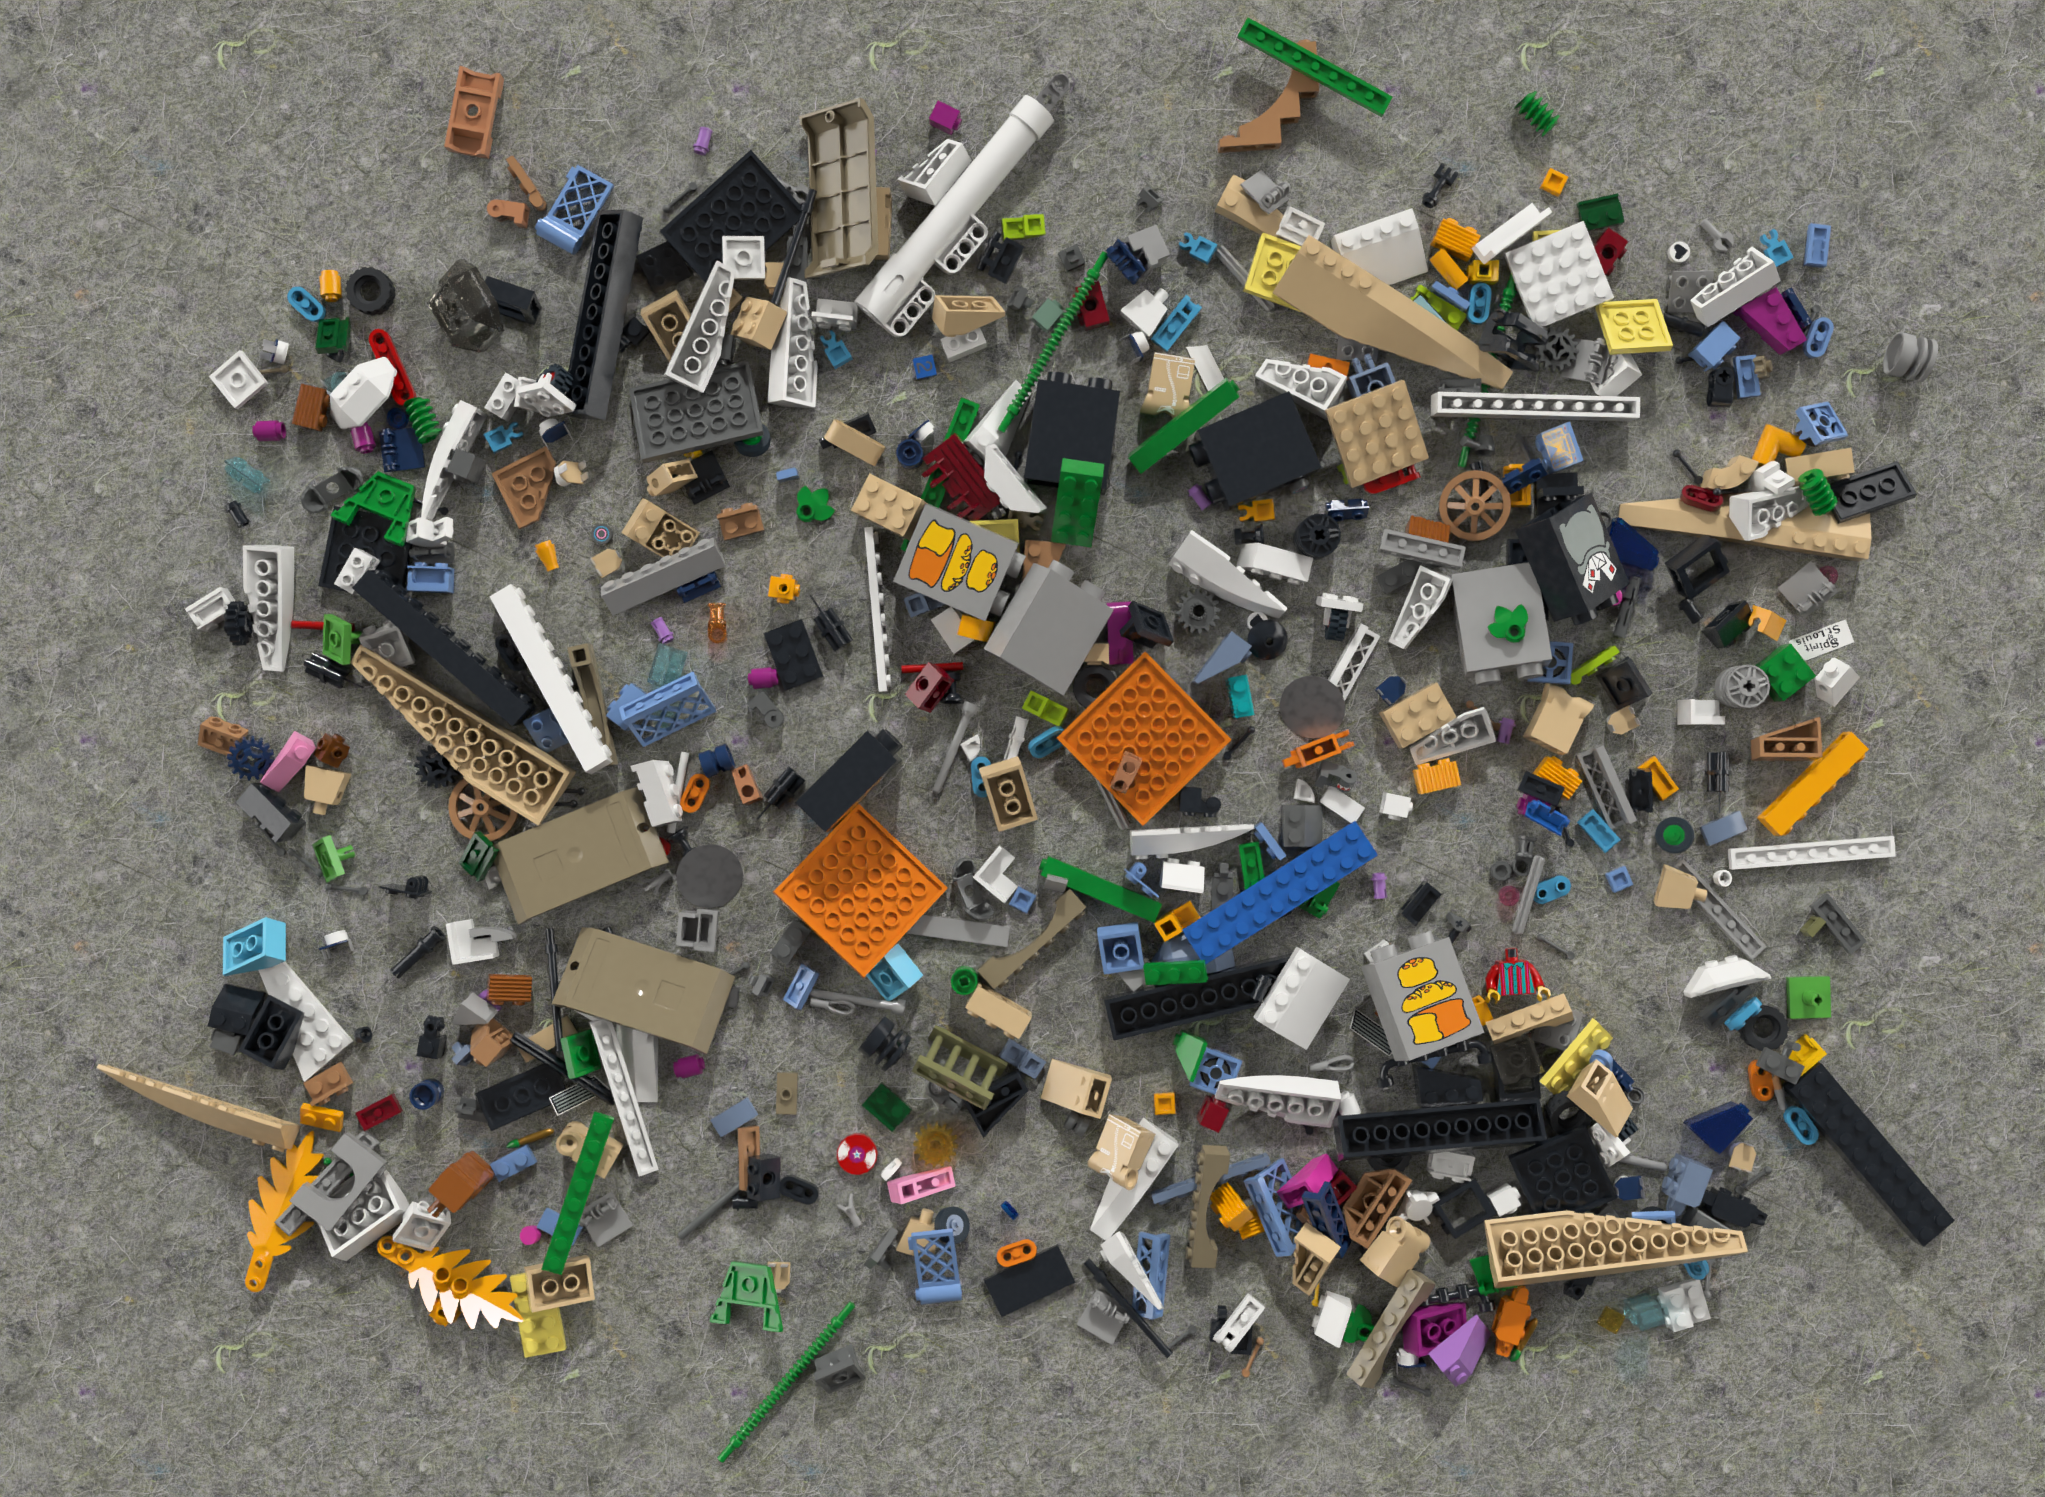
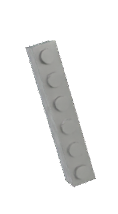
(662, 576)

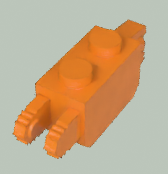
(1317, 750)
(1510, 1320)

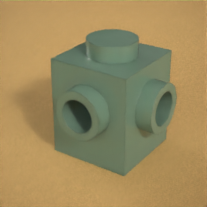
(1048, 315)

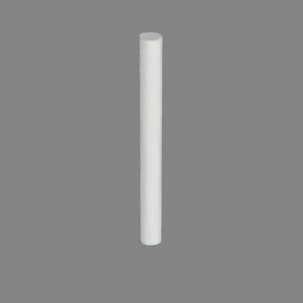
(679, 783)

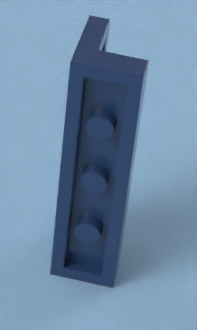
(1328, 1223)

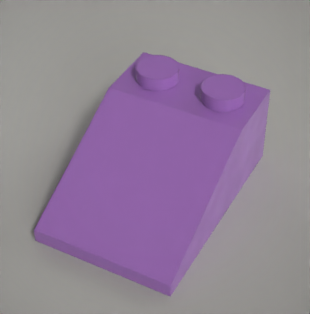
(1461, 1350)

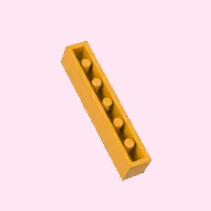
(1812, 784)

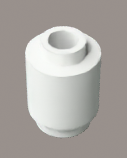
(1348, 1104)

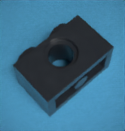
(763, 1177)

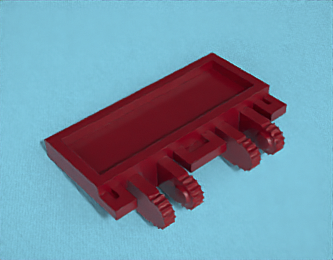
(964, 477)

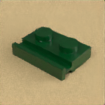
(1601, 212)
(333, 335)
(478, 856)
(887, 1106)

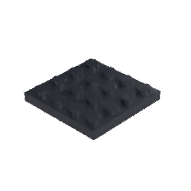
(367, 534)
(1563, 1174)

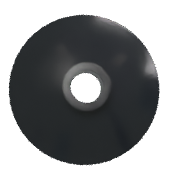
(1260, 633)

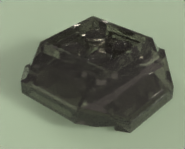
(466, 308)

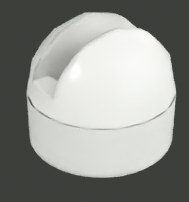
(1722, 882)

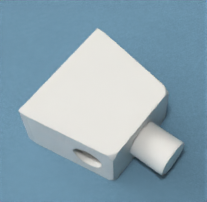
(1146, 311)
(1834, 681)

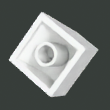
(1182, 876)
(1332, 1317)

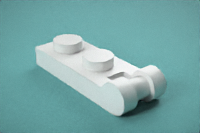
(1239, 1322)

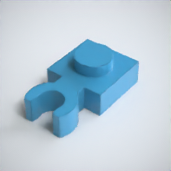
(1201, 249)
(1776, 250)
(836, 352)
(500, 438)

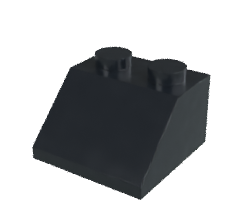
(1728, 624)
(236, 1009)

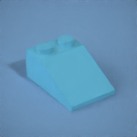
(254, 947)

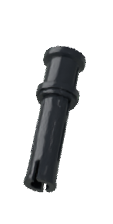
(424, 946)

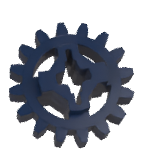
(243, 760)

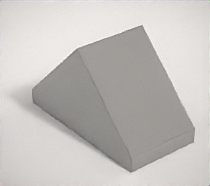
(474, 1011)

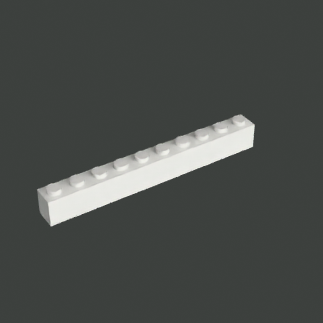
(1535, 406)
(551, 679)

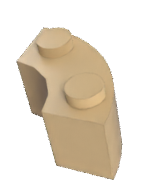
(1732, 475)

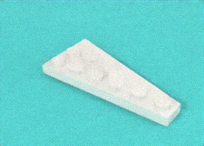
(320, 1033)

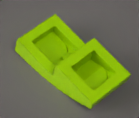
(1023, 227)
(1045, 708)

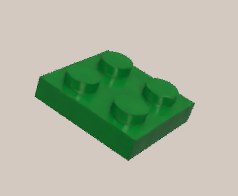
(580, 1053)

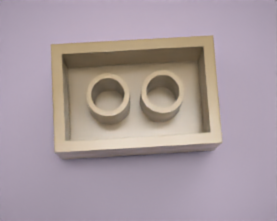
(889, 506)
(1417, 715)
(1008, 793)
(998, 1011)
(553, 1290)

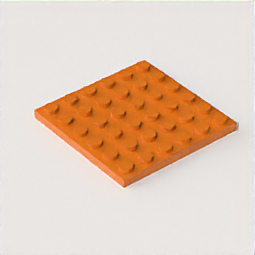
(1153, 720)
(860, 890)

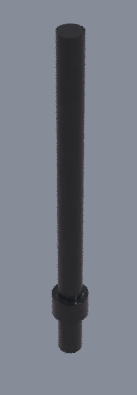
(806, 211)
(551, 949)
(1101, 1277)

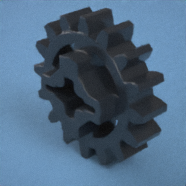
(238, 623)
(433, 771)

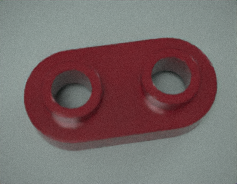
(1701, 498)

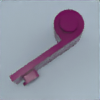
(1119, 647)

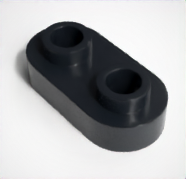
(509, 653)
(798, 1191)

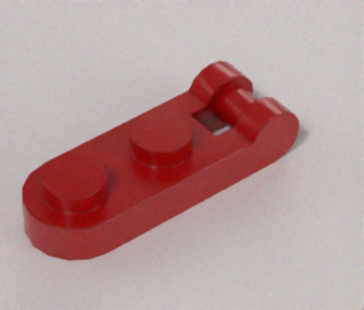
(1391, 480)

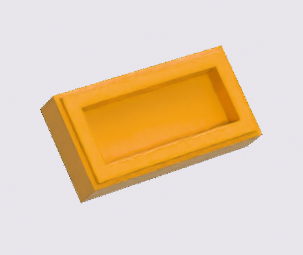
(1662, 783)

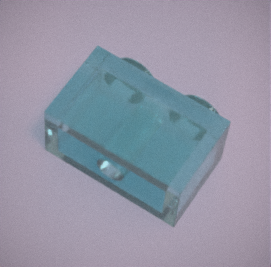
(666, 665)
(1643, 1312)

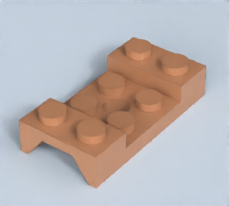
(473, 133)

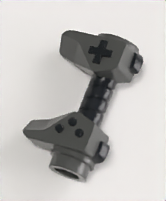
(1460, 926)

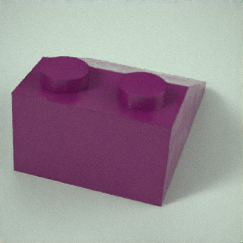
(1431, 1326)

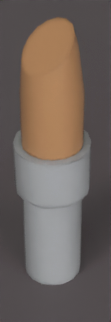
(1779, 1092)

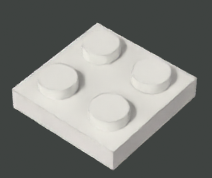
(745, 255)
(238, 379)

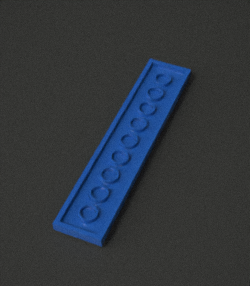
(1279, 892)

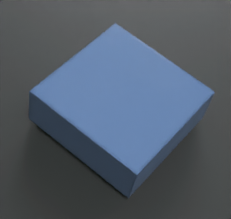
(787, 475)
(1619, 879)
(1022, 899)

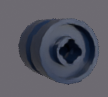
(910, 454)
(716, 760)
(426, 1094)

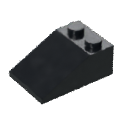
(273, 1034)

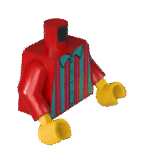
(1513, 977)

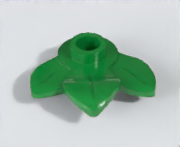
(816, 502)
(1506, 621)
(1357, 1321)

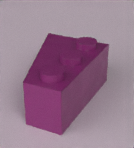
(1772, 321)

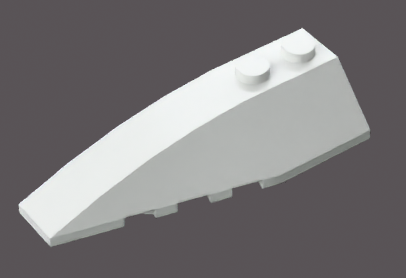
(704, 333)
(792, 359)
(459, 434)
(1211, 570)
(270, 591)
(1183, 839)

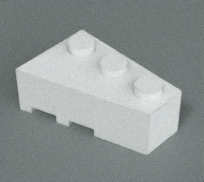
(936, 174)
(1274, 562)
(659, 791)

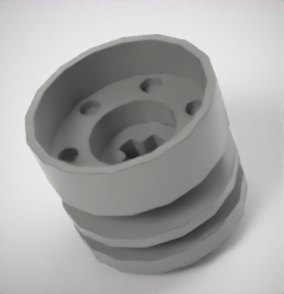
(1910, 356)
(1730, 686)

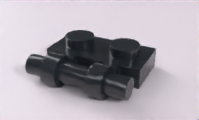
(1006, 259)

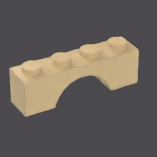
(1545, 1013)

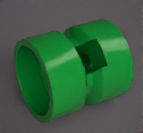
(964, 980)

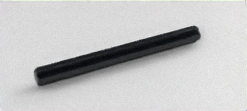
(560, 1066)

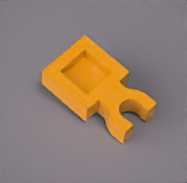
(1261, 511)

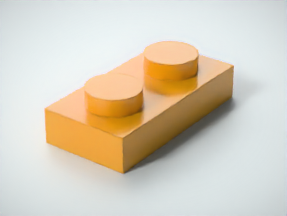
(321, 1117)

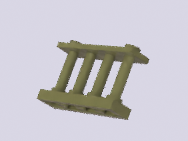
(953, 1082)

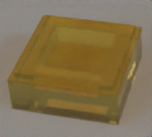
(1611, 1319)

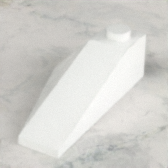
(987, 431)
(1422, 601)
(641, 1061)

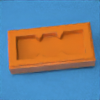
(1320, 361)

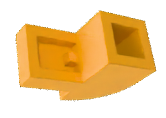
(975, 628)
(1176, 920)

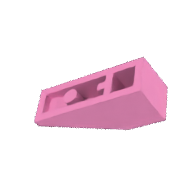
(288, 762)
(920, 1185)

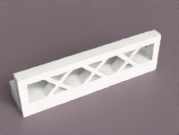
(1509, 232)
(1346, 656)

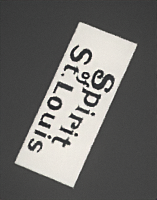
(1823, 640)

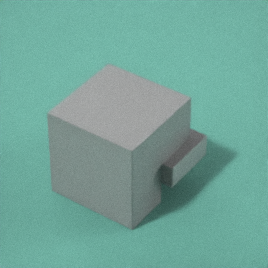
(1148, 248)
(698, 929)

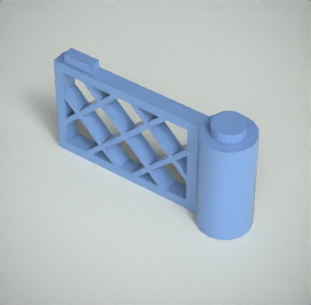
(565, 234)
(938, 1288)

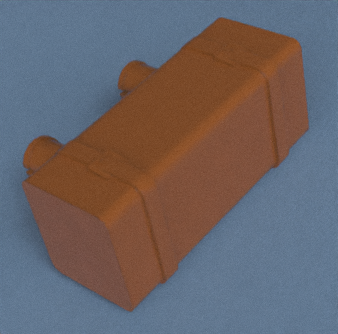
(460, 1183)

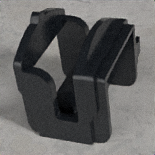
(1506, 347)

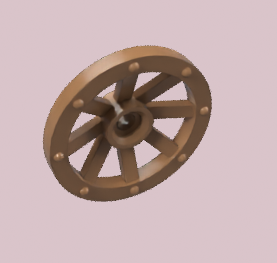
(1475, 498)
(488, 810)

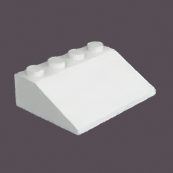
(1385, 248)
(1301, 998)
(371, 1218)

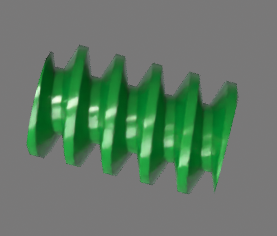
(1537, 112)
(422, 420)
(1817, 491)

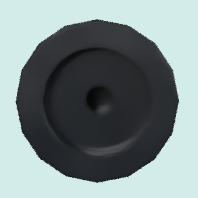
(1258, 535)
(952, 697)
(679, 836)

